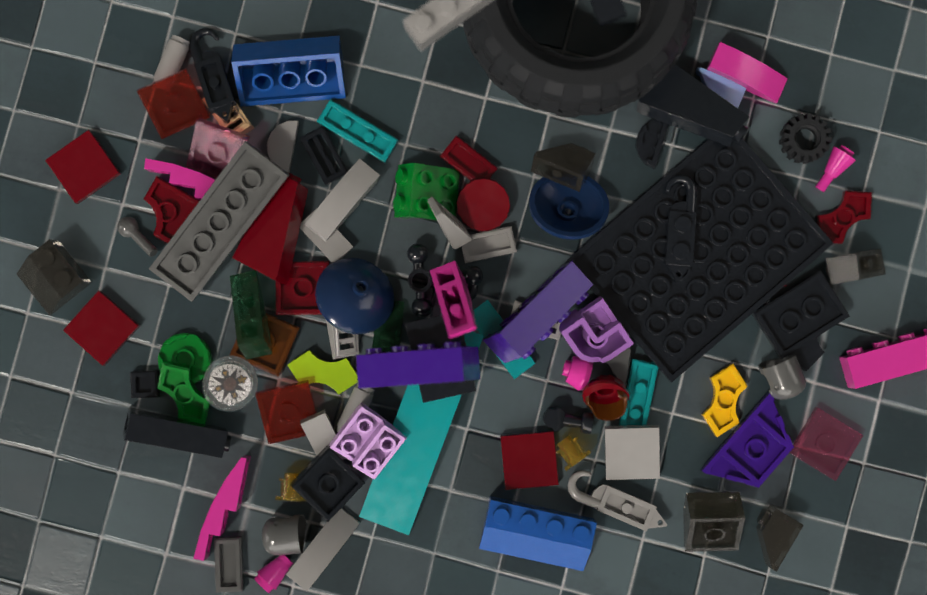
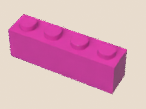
(885, 360)

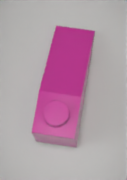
(453, 299)

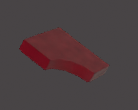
(170, 207)

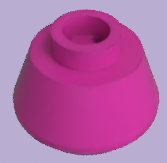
(577, 372)

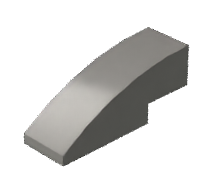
(342, 200)
(322, 549)

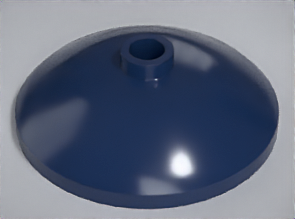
(586, 208)
(347, 306)

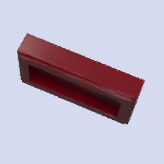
(467, 160)

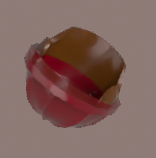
(606, 397)

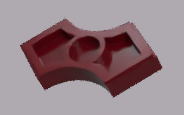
(852, 208)

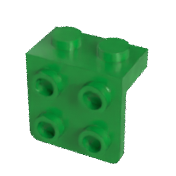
(419, 183)

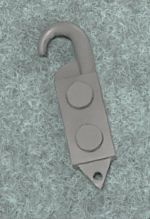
(617, 504)

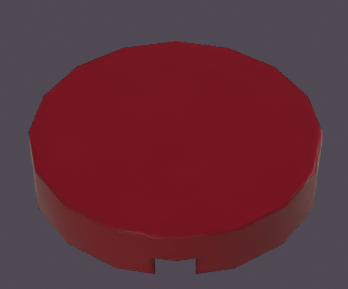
(483, 204)

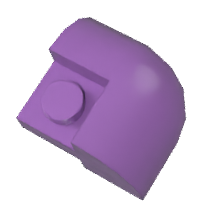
(595, 332)

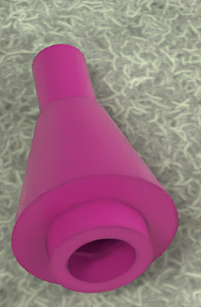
(838, 162)

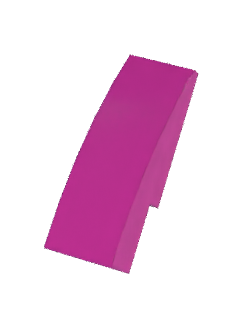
(747, 72)

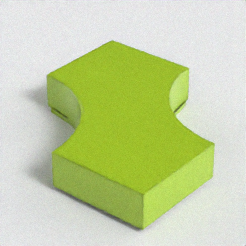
(337, 375)

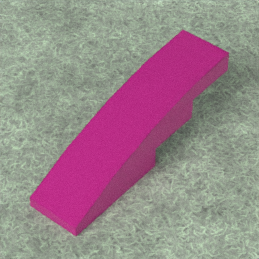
(181, 176)
(227, 498)

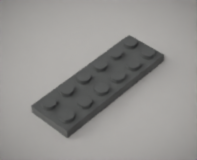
(219, 221)

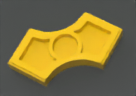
(726, 389)

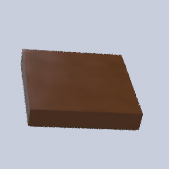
(282, 339)

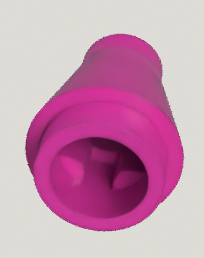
(273, 573)

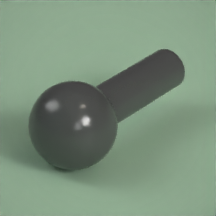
(129, 227)

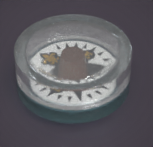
(229, 383)

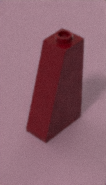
(274, 234)

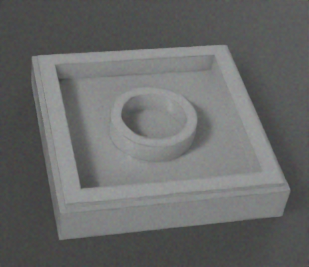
(632, 452)

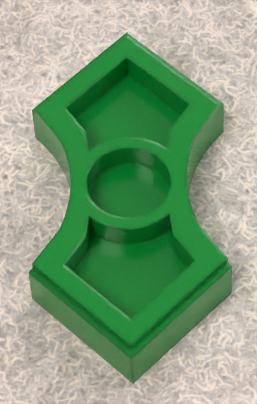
(177, 382)

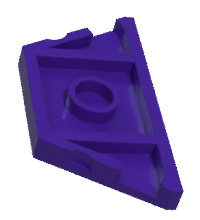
(753, 447)

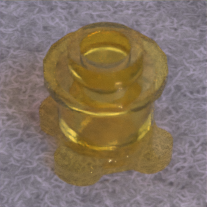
(571, 451)
(287, 493)

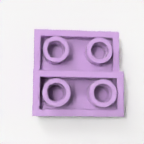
(367, 441)

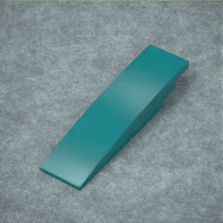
(401, 484)

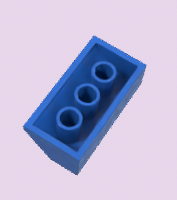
(289, 71)
(537, 533)

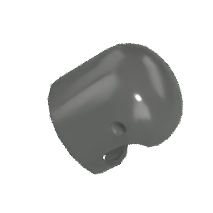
(784, 377)
(284, 535)

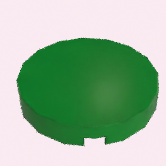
(189, 351)

